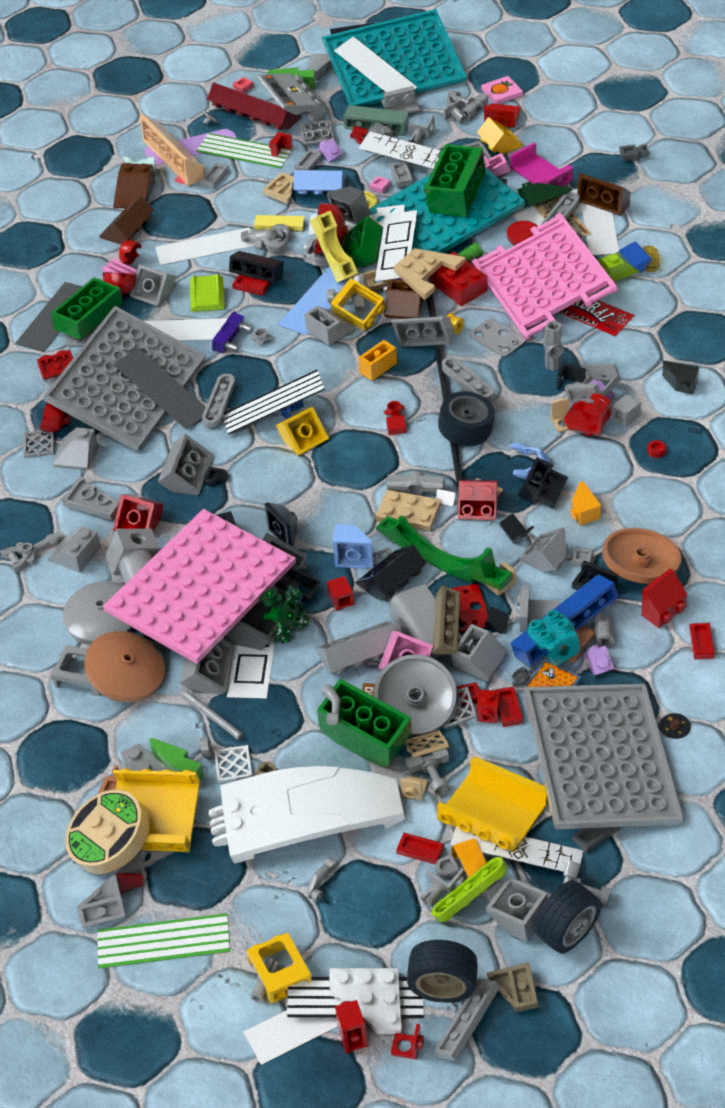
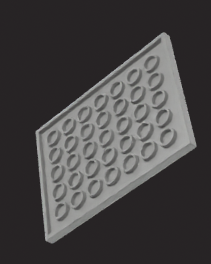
(103, 395)
(601, 756)

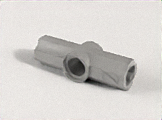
(553, 345)
(415, 483)

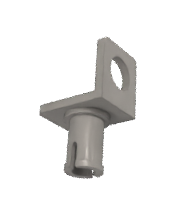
(453, 108)
(420, 131)
(439, 886)

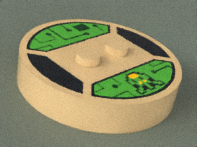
(107, 831)

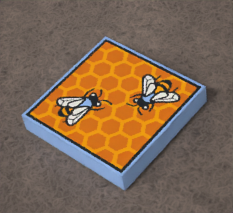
(553, 675)

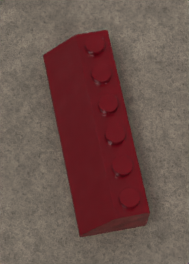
(251, 106)

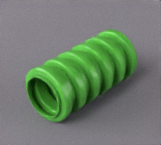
(472, 252)

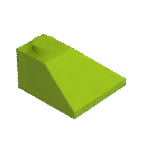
(617, 266)

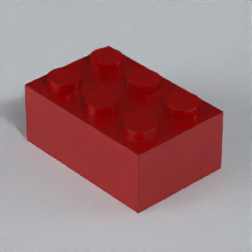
(462, 284)

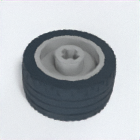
(567, 916)

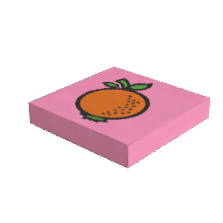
(502, 90)

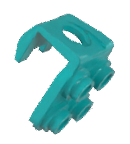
(552, 633)

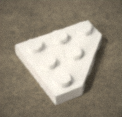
(376, 994)

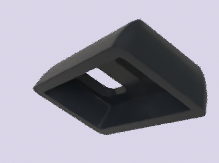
(300, 578)

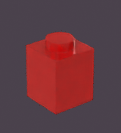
(340, 593)

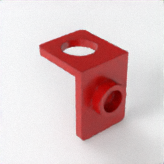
(416, 1042)

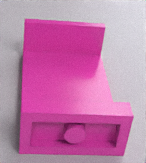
(537, 169)

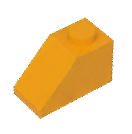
(585, 505)

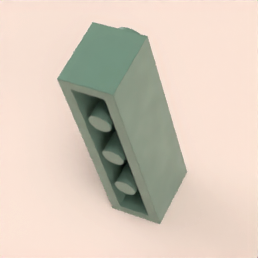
(366, 117)

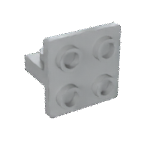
(401, 100)

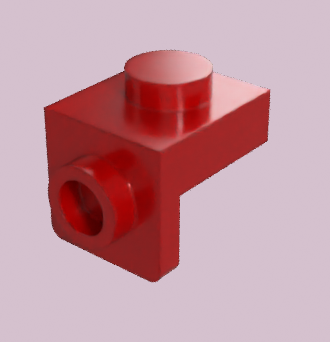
(280, 141)
(488, 706)

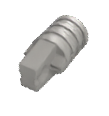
(604, 631)

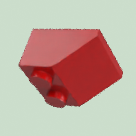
(137, 513)
(663, 599)

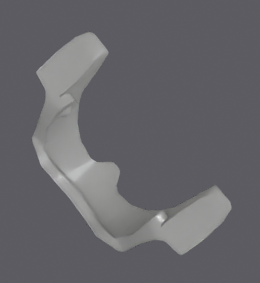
(312, 258)

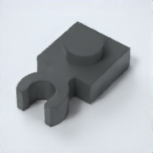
(632, 152)

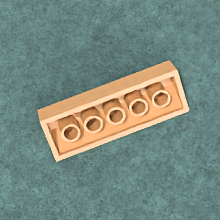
(171, 151)

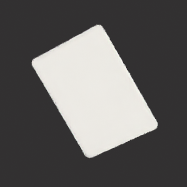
(446, 497)

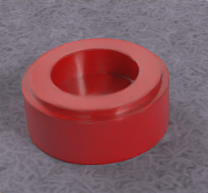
(656, 449)

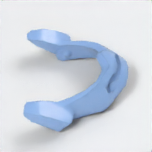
(527, 450)

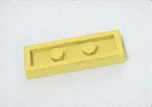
(294, 223)

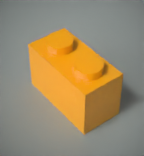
(377, 360)

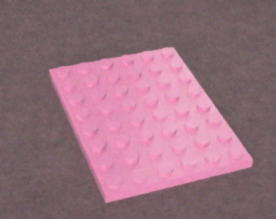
(199, 585)

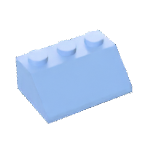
(318, 181)

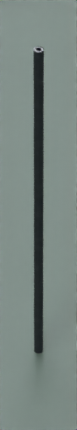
(445, 392)

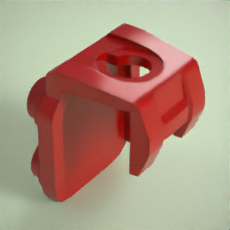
(589, 417)

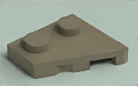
(516, 986)

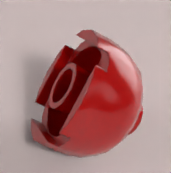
(125, 281)
(53, 419)

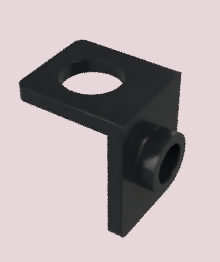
(571, 373)
(514, 528)

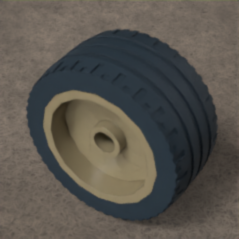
(442, 971)

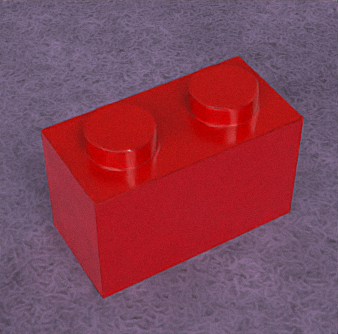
(351, 1026)

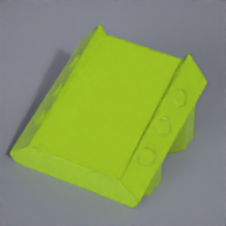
(207, 293)

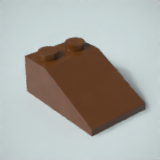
(133, 182)

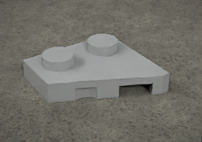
(102, 905)

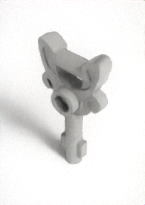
(28, 551)

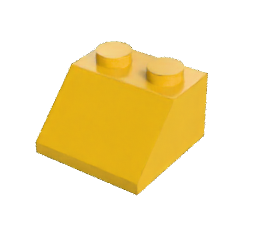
(498, 137)
(302, 431)

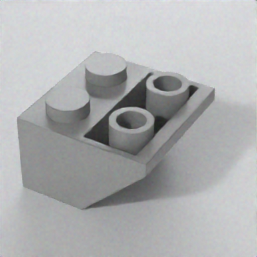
(326, 324)
(478, 653)

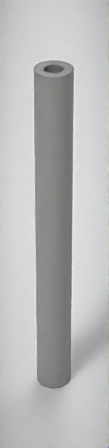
(213, 715)

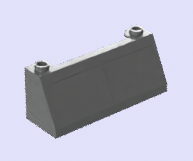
(253, 629)

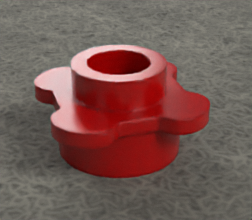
(394, 408)

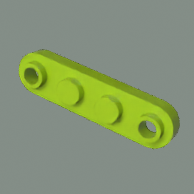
(469, 889)

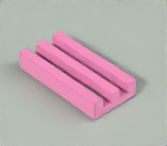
(118, 266)

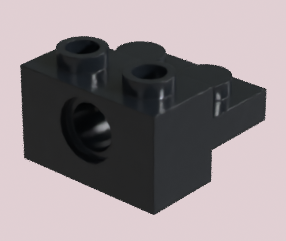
(533, 485)

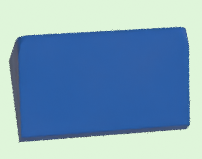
(636, 256)

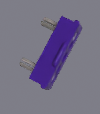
(228, 332)

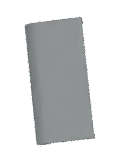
(416, 614)

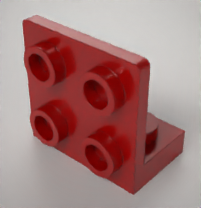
(503, 114)

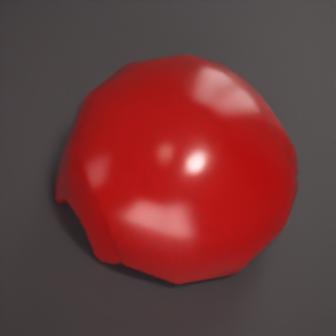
(128, 251)

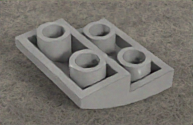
(316, 132)

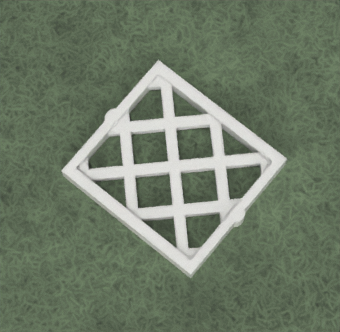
(231, 751)

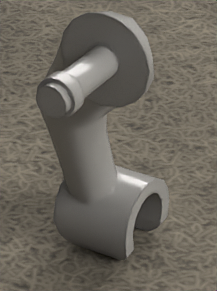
(330, 693)

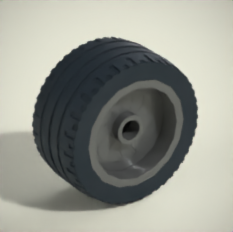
(466, 418)

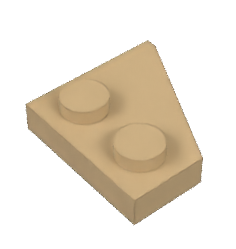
(280, 188)

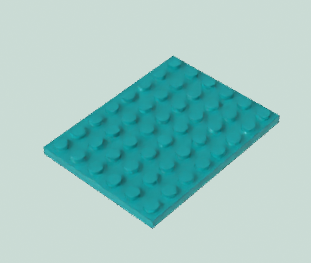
(410, 44)
(444, 232)

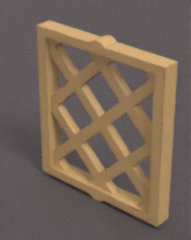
(429, 737)

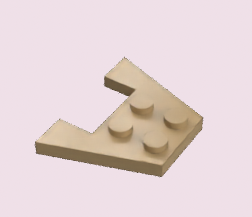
(421, 264)

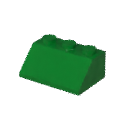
(363, 242)

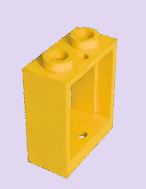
(346, 293)

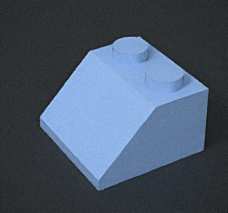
(352, 547)

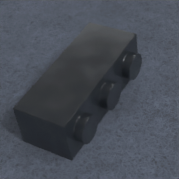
(256, 266)

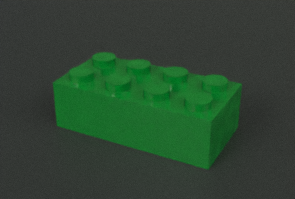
(86, 308)

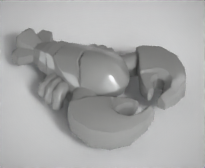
(267, 237)

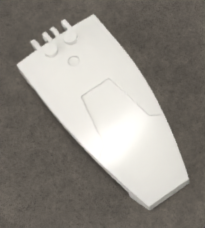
(301, 806)

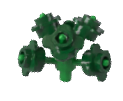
(286, 613)

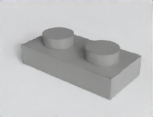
(401, 174)

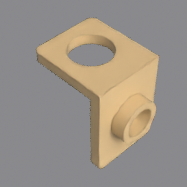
(559, 409)
(413, 788)

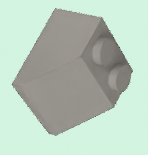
(76, 549)
(517, 907)

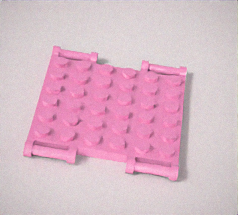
(544, 275)

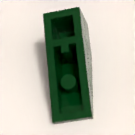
(540, 192)

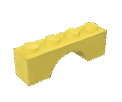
(326, 233)

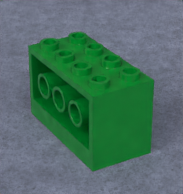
(455, 180)

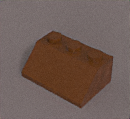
(603, 194)
(128, 222)

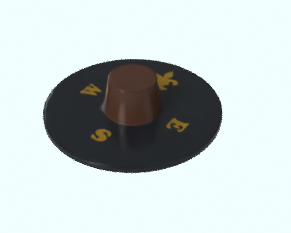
(675, 726)

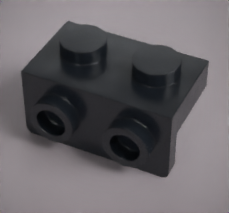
(589, 571)

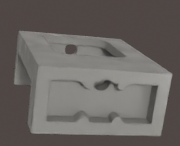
(584, 391)
(60, 674)

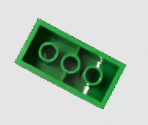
(365, 724)

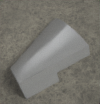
(319, 63)

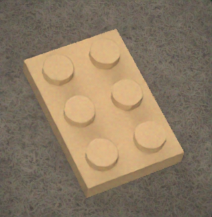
(417, 509)

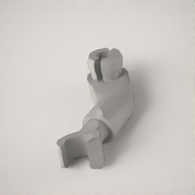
(313, 889)

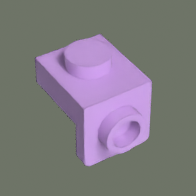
(330, 150)
(599, 659)

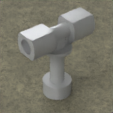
(471, 104)
(359, 301)
(429, 765)
(571, 872)

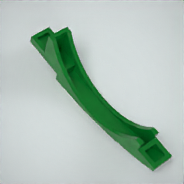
(468, 569)

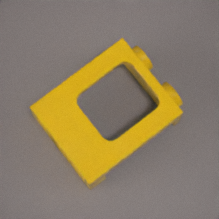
(278, 982)

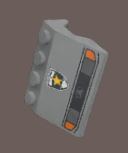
(293, 95)

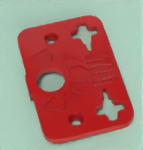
(466, 614)

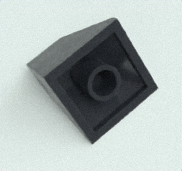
(281, 522)

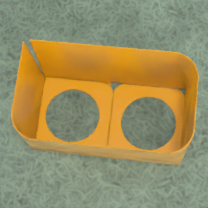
(469, 855)

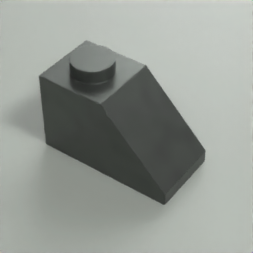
(681, 376)

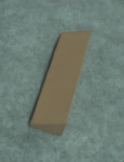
(446, 621)

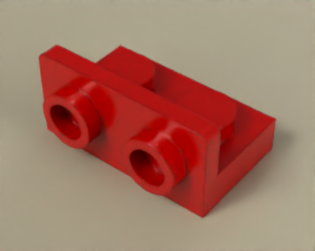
(54, 365)

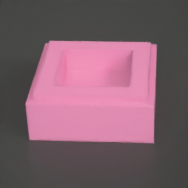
(380, 184)

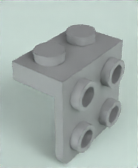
(532, 609)

